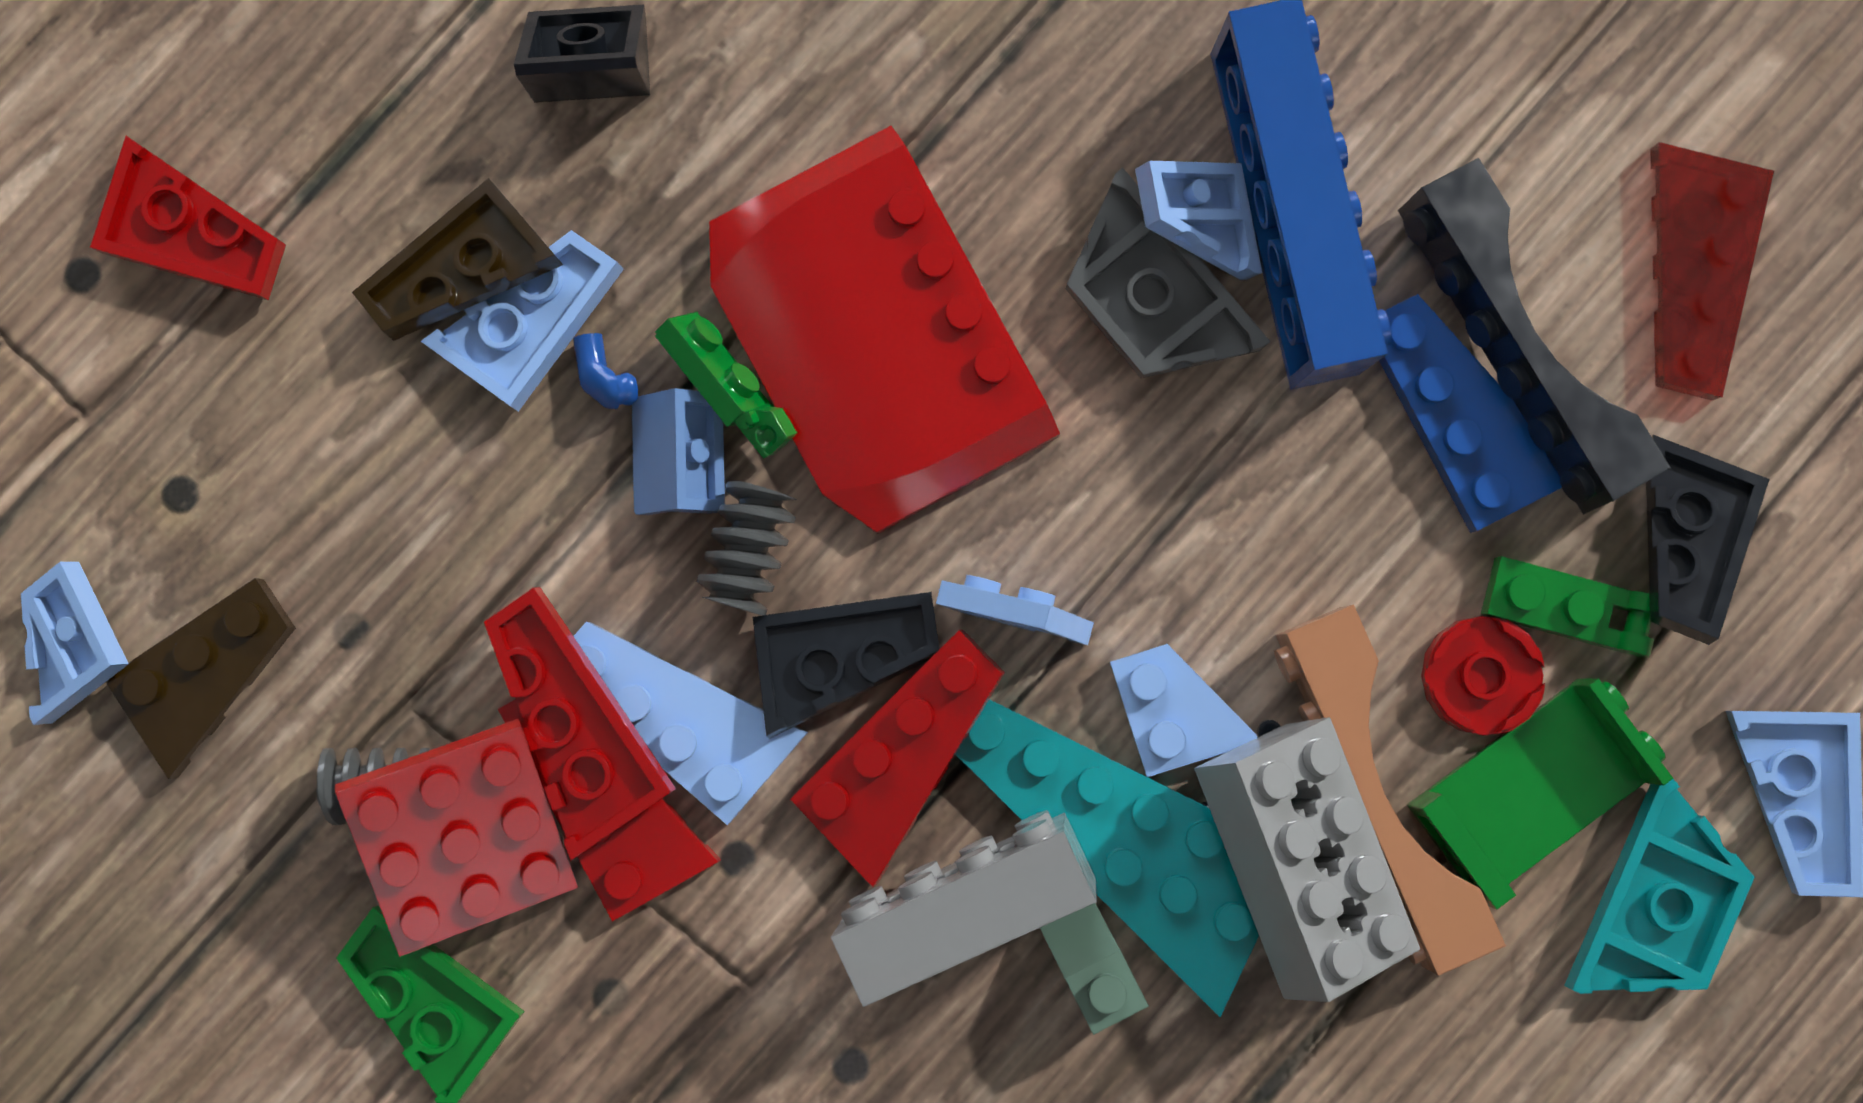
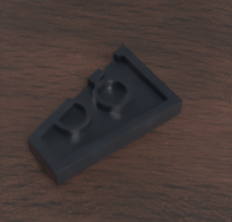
(1698, 538)
(838, 652)

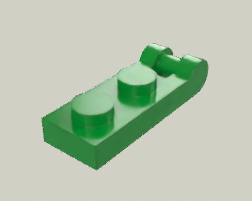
(1567, 606)

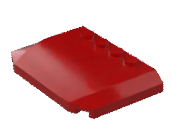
(875, 334)

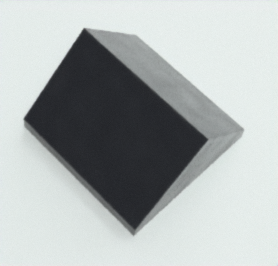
(584, 54)

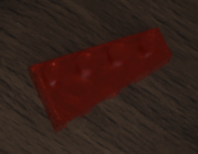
(1706, 247)

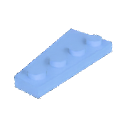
(692, 728)

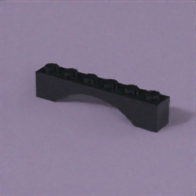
(1590, 442)

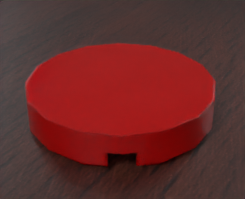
(1483, 675)

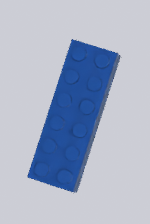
(1299, 193)

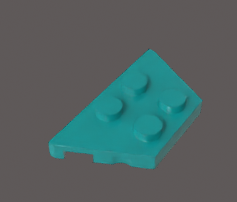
(1664, 904)

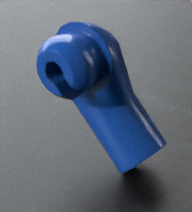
(597, 378)

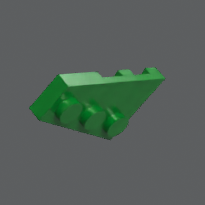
(432, 1005)

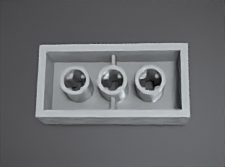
(1307, 860)
(963, 908)

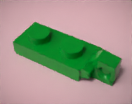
(724, 382)

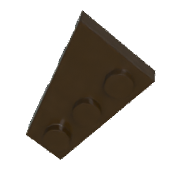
(456, 263)
(195, 674)

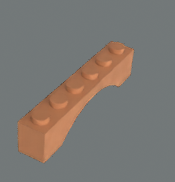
(1335, 676)

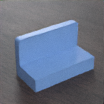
(677, 454)

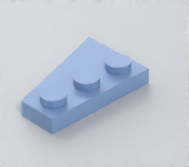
(524, 330)

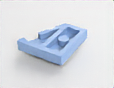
(1202, 211)
(1028, 611)
(67, 641)
(1174, 711)

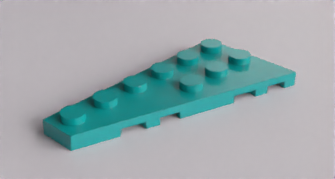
(1146, 844)

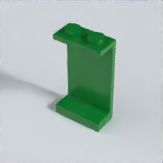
(1538, 786)

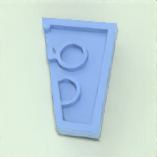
(1809, 794)

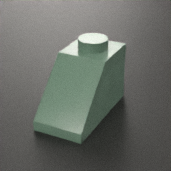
(1094, 968)

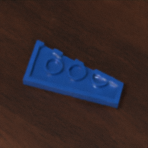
(1464, 419)

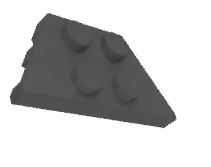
(1153, 295)

